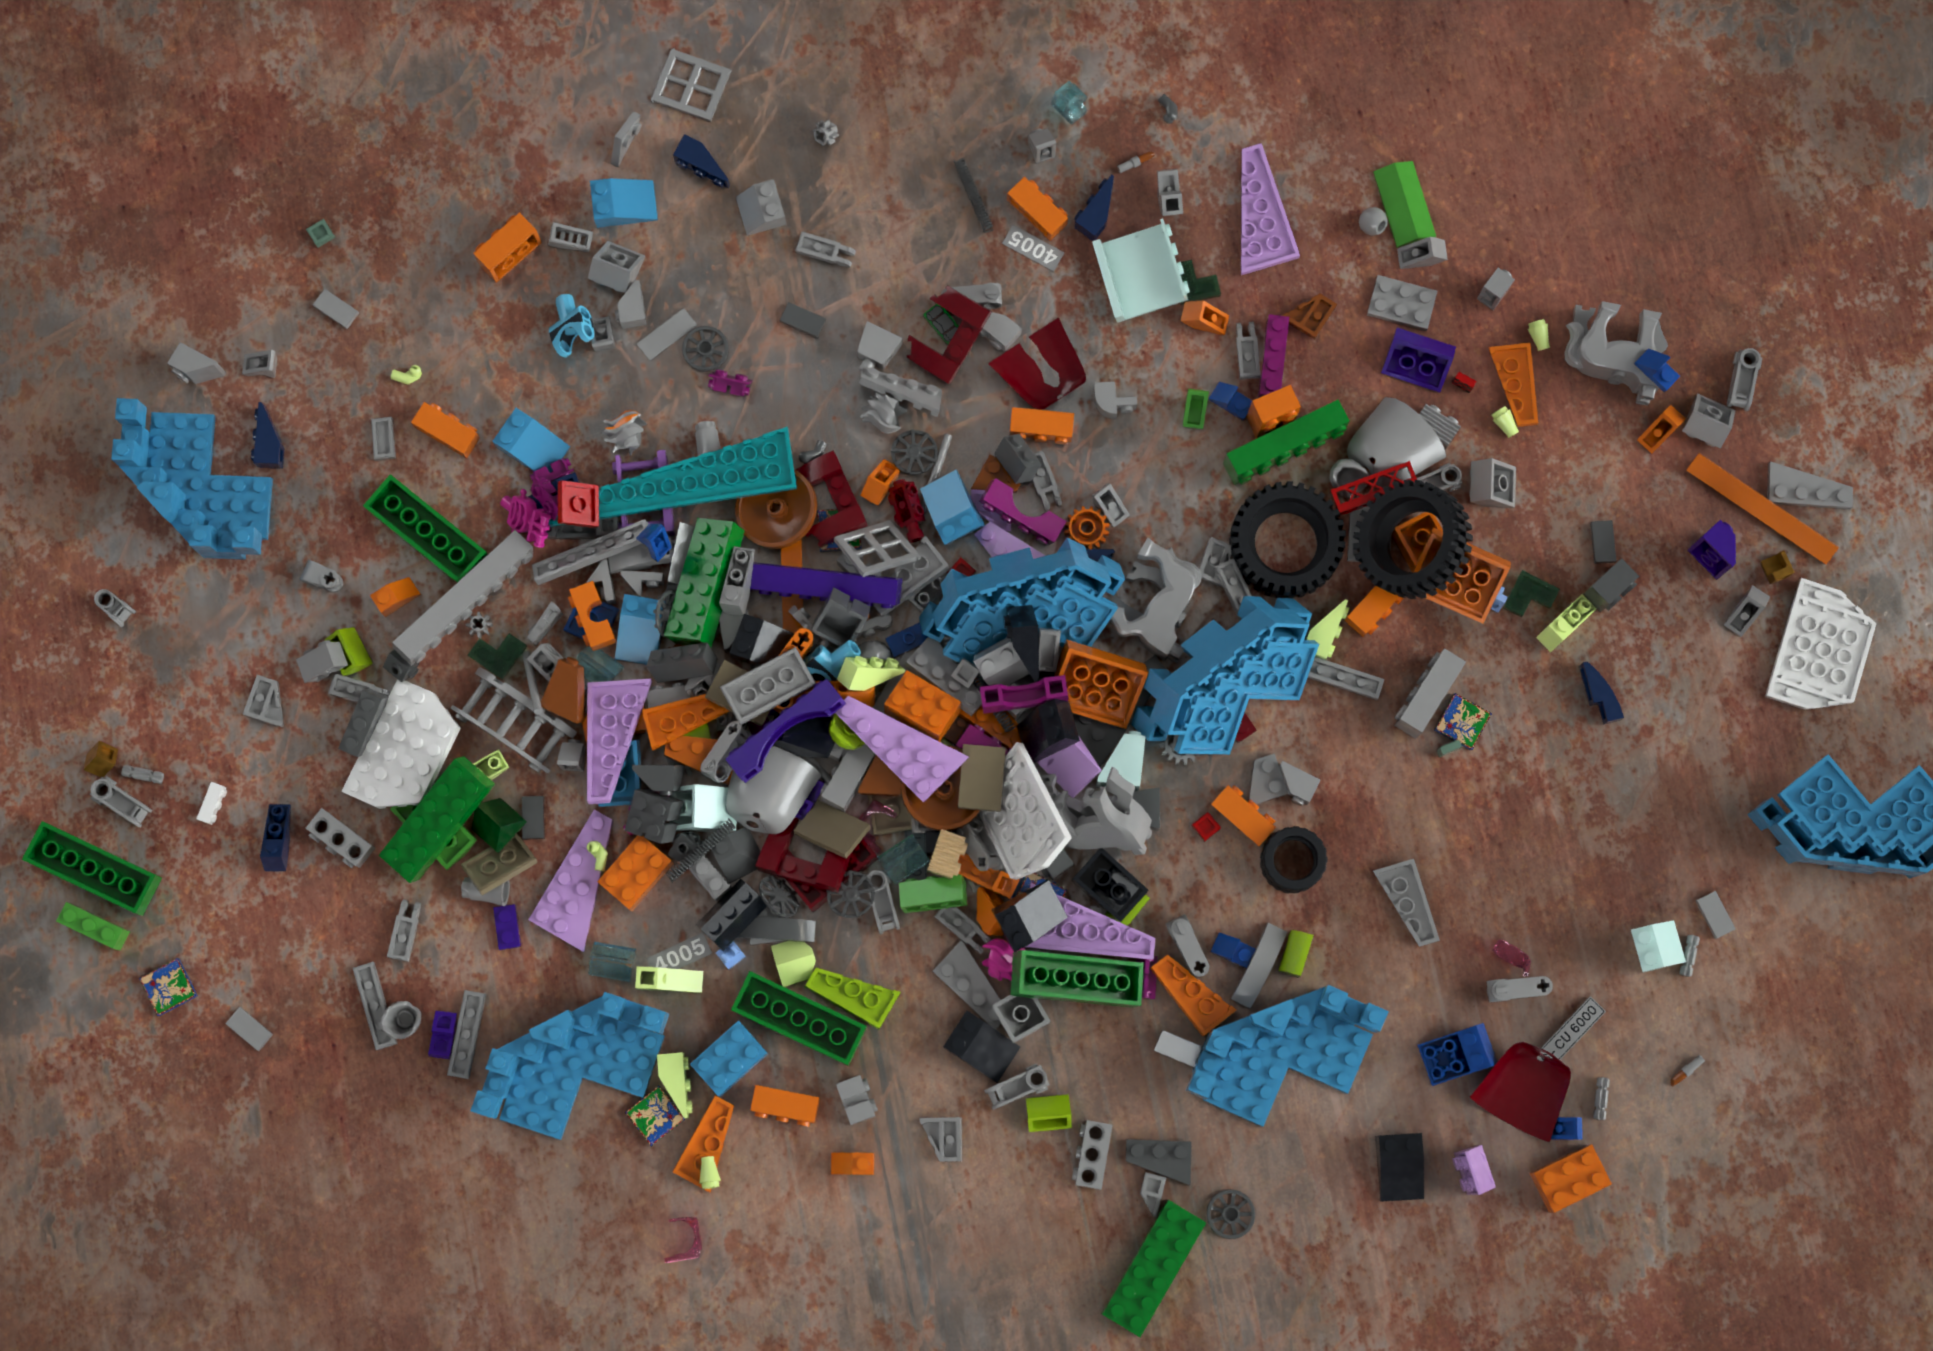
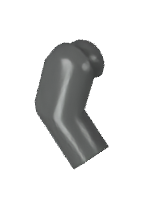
(1171, 109)
(808, 456)

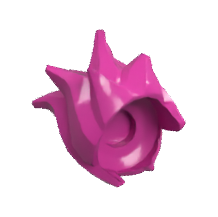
(999, 959)

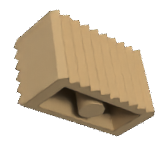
(946, 854)

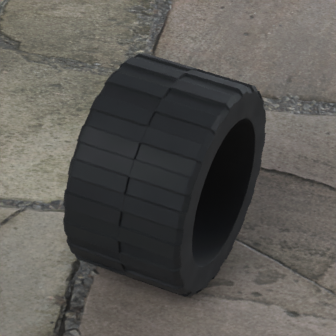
(1311, 841)

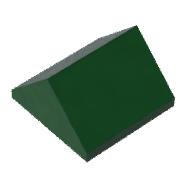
(496, 823)

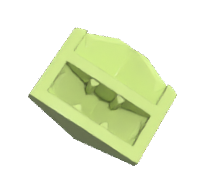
(793, 961)

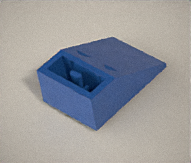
(1457, 1054)

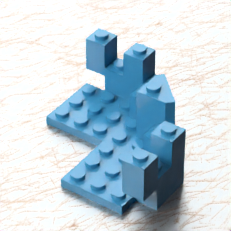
(173, 471)
(1060, 587)
(1209, 693)
(1841, 829)
(1310, 1034)
(546, 1067)

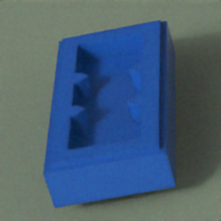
(906, 640)

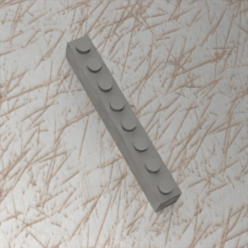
(463, 598)
(855, 763)

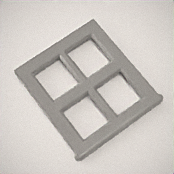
(691, 85)
(866, 533)

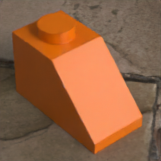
(1204, 317)
(1661, 429)
(879, 482)
(395, 595)
(985, 902)
(852, 1163)

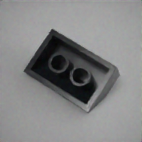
(732, 914)

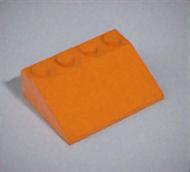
(1475, 587)
(1101, 683)

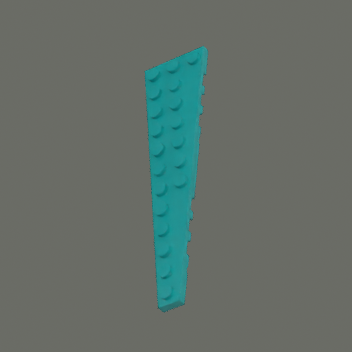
(733, 472)

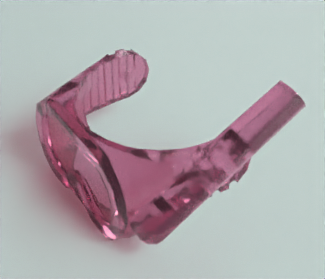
(875, 807)
(1512, 955)
(694, 1251)

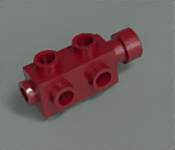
(907, 508)

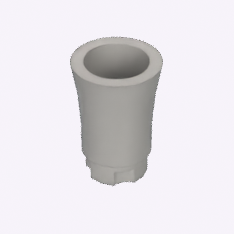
(706, 437)
(497, 896)

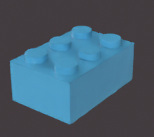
(729, 1059)

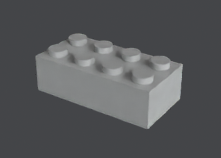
(1430, 693)

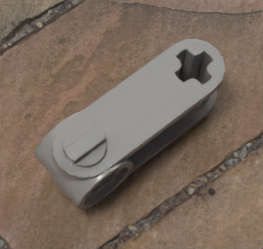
(987, 295)
(1744, 379)
(1438, 478)
(715, 764)
(119, 801)
(980, 846)
(883, 903)
(1186, 941)
(1510, 989)
(1017, 1087)

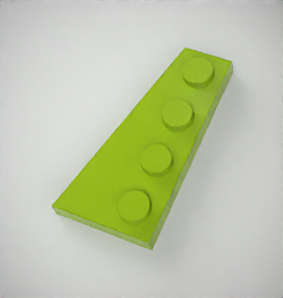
(858, 998)

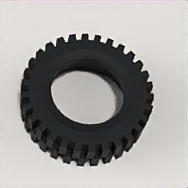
(1301, 503)
(1380, 524)

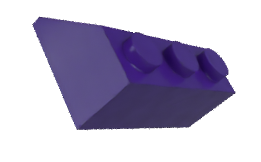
(1418, 360)
(1716, 549)

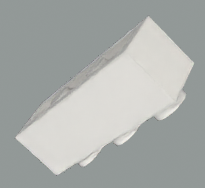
(212, 803)

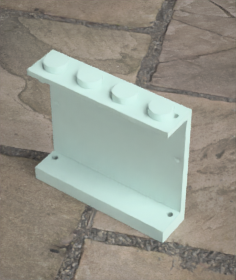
(1141, 272)

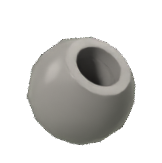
(1373, 221)

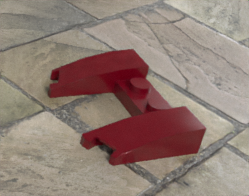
(973, 320)
(849, 515)
(776, 862)
(815, 897)

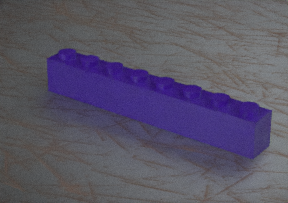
(819, 583)

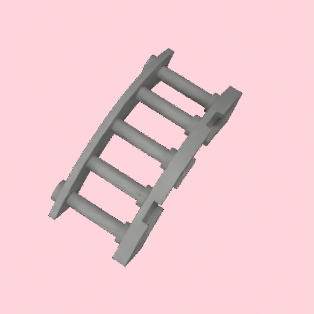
(521, 703)

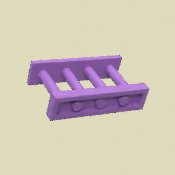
(659, 461)

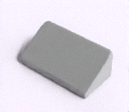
(1178, 1048)

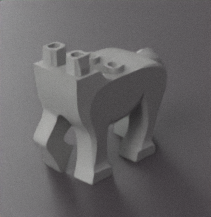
(1615, 359)
(1166, 610)
(1103, 819)

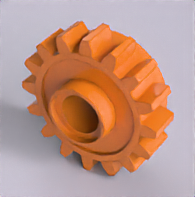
(1090, 518)

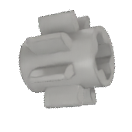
(825, 132)
(477, 630)

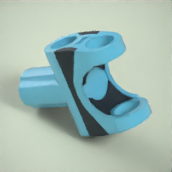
(571, 323)
(827, 663)

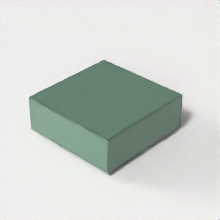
(320, 233)
(1449, 748)

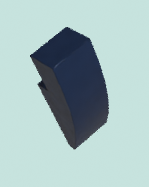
(1600, 694)

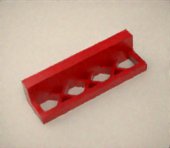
(1360, 502)

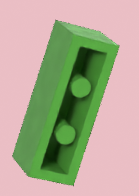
(932, 893)
(93, 926)

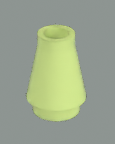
(1539, 334)
(1505, 421)
(709, 1174)

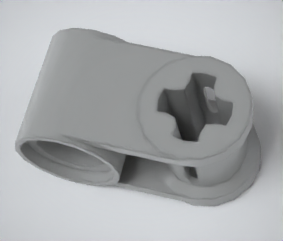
(318, 576)
(116, 609)

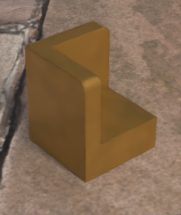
(1777, 567)
(100, 759)

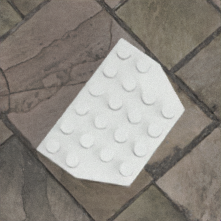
(1820, 649)
(404, 749)
(1029, 826)

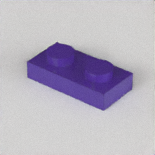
(507, 927)

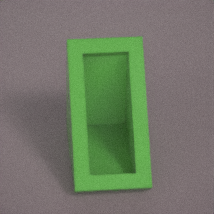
(1195, 408)

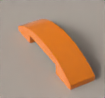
(991, 879)

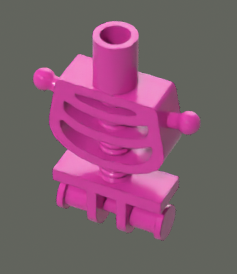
(526, 517)

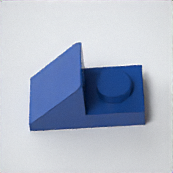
(1654, 366)
(1231, 400)
(656, 540)
(1232, 950)
(1568, 1129)

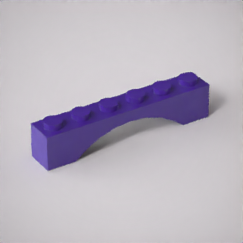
(750, 757)

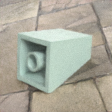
(1126, 759)
(702, 808)
(1658, 946)

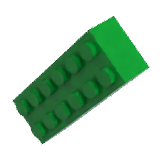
(1286, 442)
(424, 529)
(697, 598)
(436, 819)
(92, 868)
(1076, 979)
(799, 1018)
(1153, 1268)

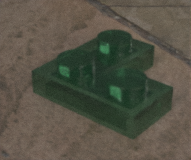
(1199, 288)
(1529, 588)
(500, 660)

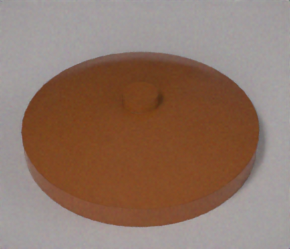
(778, 517)
(941, 808)

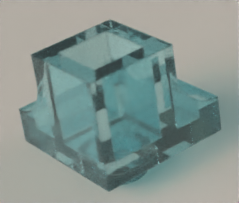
(1069, 102)

